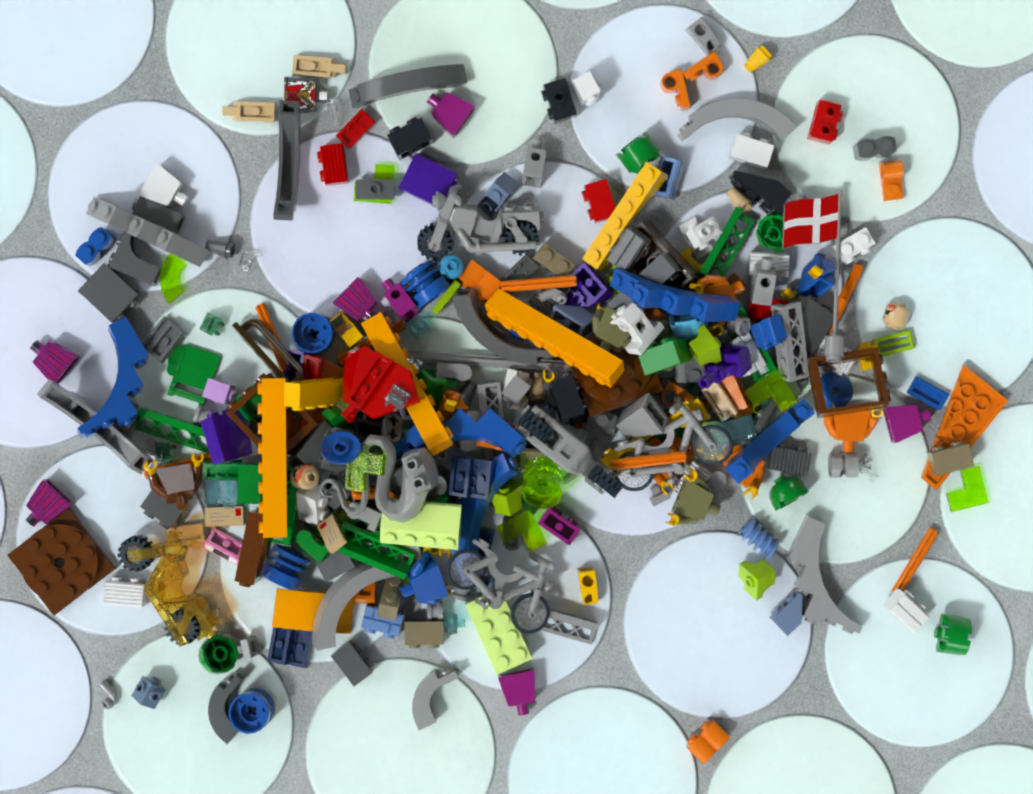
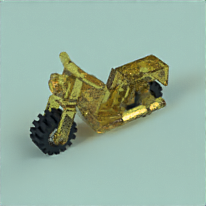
(165, 586)

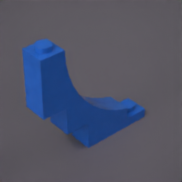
(487, 429)
(769, 437)
(474, 508)

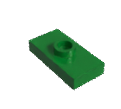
(222, 471)

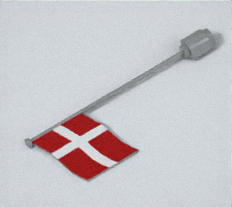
(813, 223)

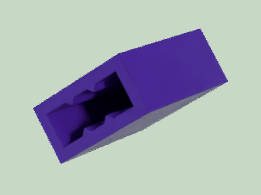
(426, 178)
(225, 437)

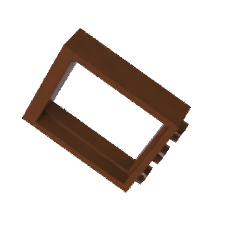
(879, 376)
(247, 394)
(252, 551)

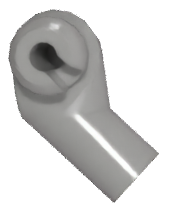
(554, 294)
(110, 695)

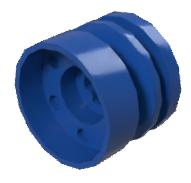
(424, 284)
(302, 330)
(285, 567)
(243, 718)

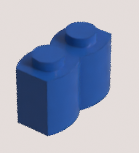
(92, 250)
(768, 332)

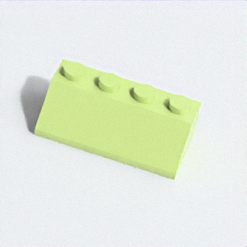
(434, 527)

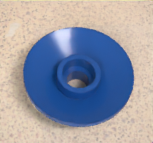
(844, 388)
(339, 442)

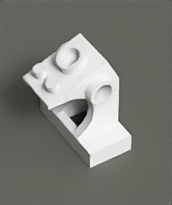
(699, 235)
(626, 320)

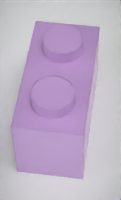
(219, 391)

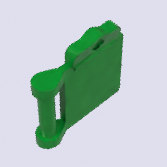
(192, 368)

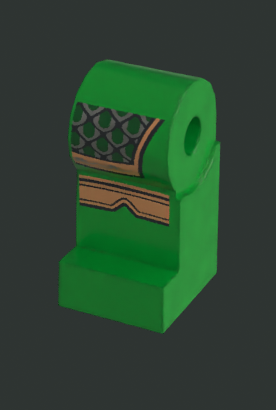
(334, 415)
(312, 545)

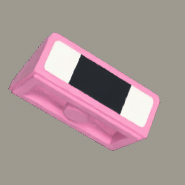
(223, 545)

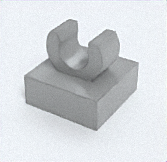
(659, 496)
(248, 647)

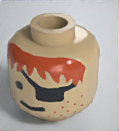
(896, 316)
(304, 476)

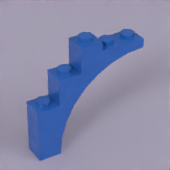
(673, 300)
(118, 406)

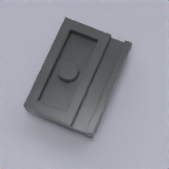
(163, 339)

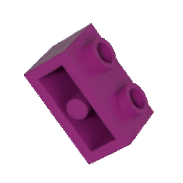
(559, 526)

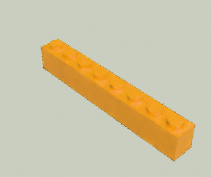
(555, 338)
(423, 414)
(273, 458)

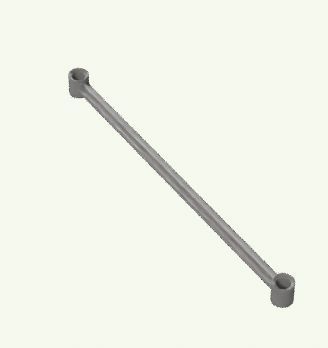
(677, 374)

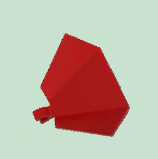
(368, 381)

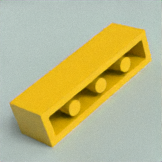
(313, 393)

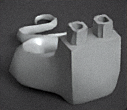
(418, 478)

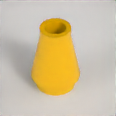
(757, 59)

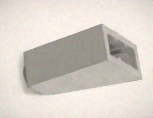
(642, 418)

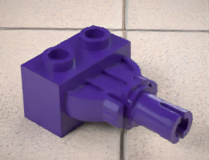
(590, 288)
(734, 362)

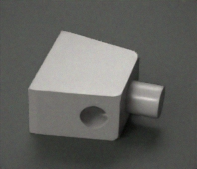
(534, 169)
(763, 282)

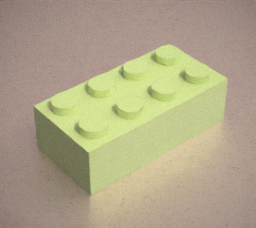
(499, 636)

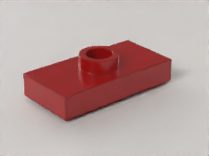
(355, 129)
(313, 366)

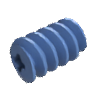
(759, 538)

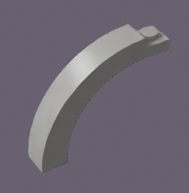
(747, 109)
(337, 598)

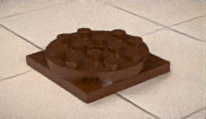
(626, 390)
(83, 559)

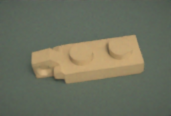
(317, 67)
(251, 112)

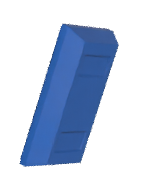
(927, 393)

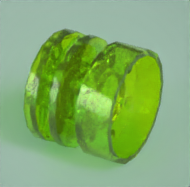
(542, 483)

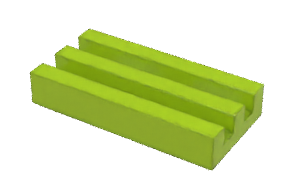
(446, 297)
(909, 339)

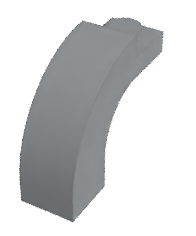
(421, 703)

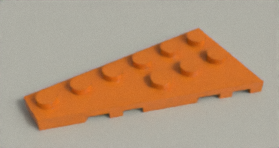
(966, 417)

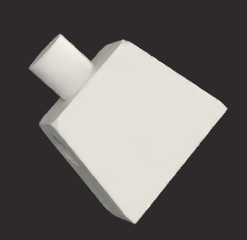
(163, 188)

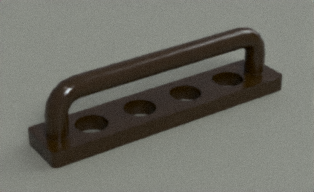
(241, 331)

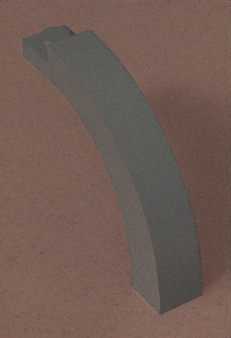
(407, 82)
(288, 160)
(489, 335)

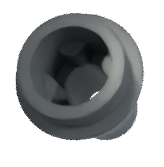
(222, 248)

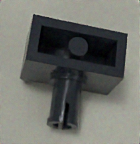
(559, 101)

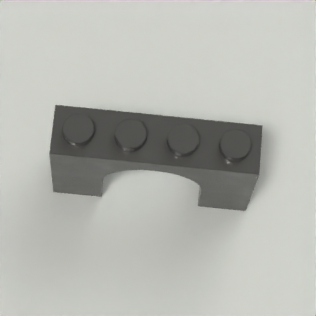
(125, 257)

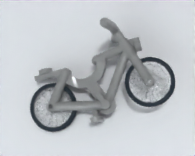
(710, 446)
(530, 611)

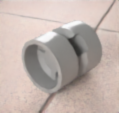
(843, 465)

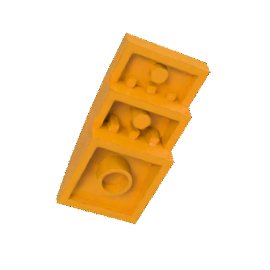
(298, 609)

